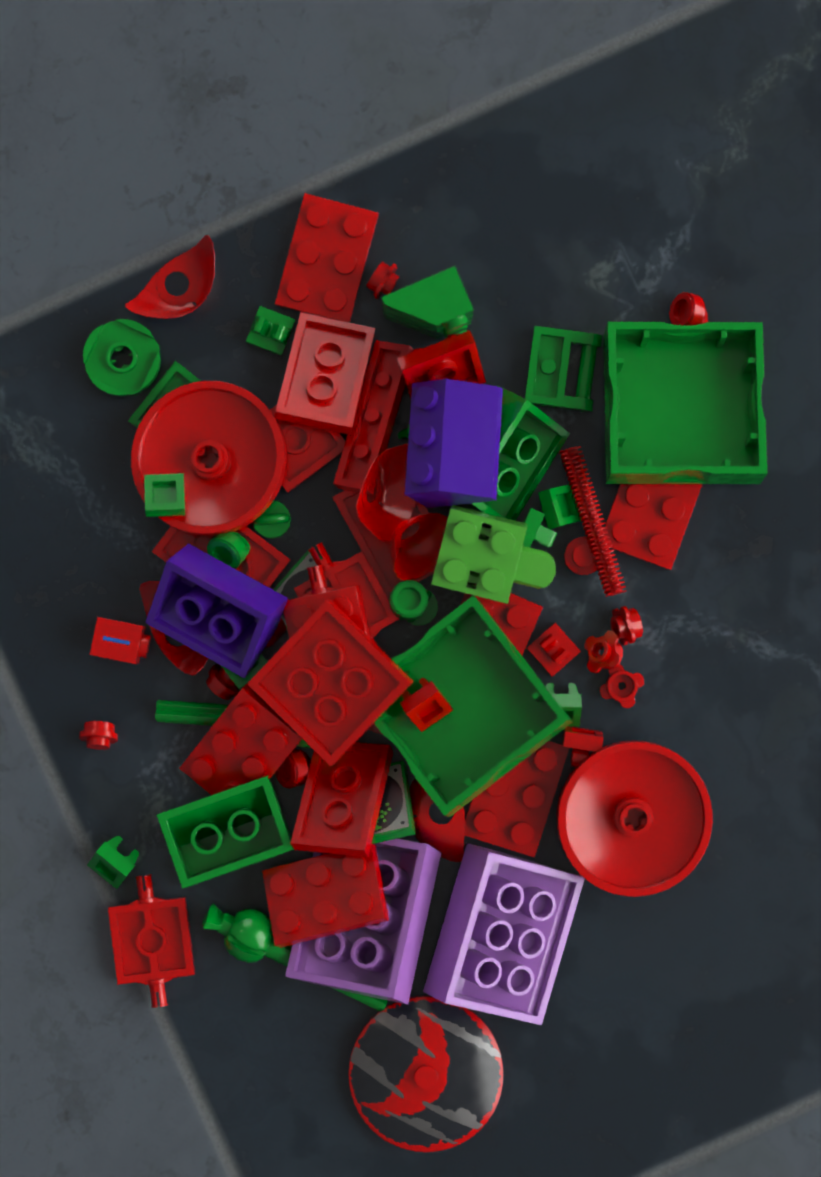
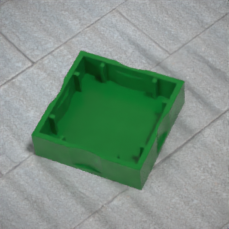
(684, 403)
(496, 702)

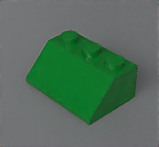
(431, 306)
(525, 453)
(225, 831)

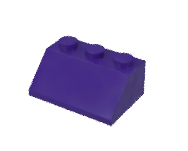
(453, 443)
(215, 609)

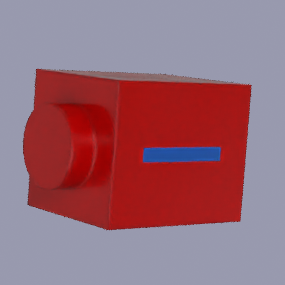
(120, 641)

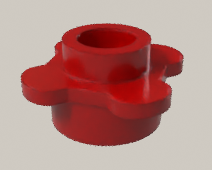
(383, 279)
(626, 624)
(612, 652)
(624, 696)

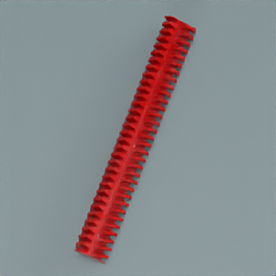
(591, 521)

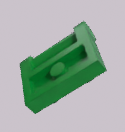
(550, 365)

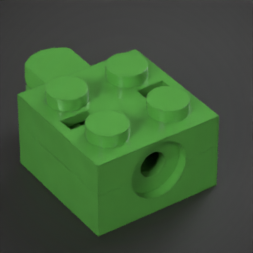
(489, 559)

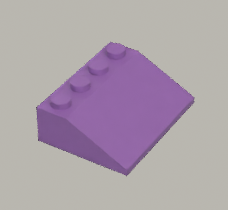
(503, 935)
(384, 955)

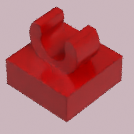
(553, 649)
(425, 705)
(581, 742)

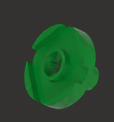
(113, 337)

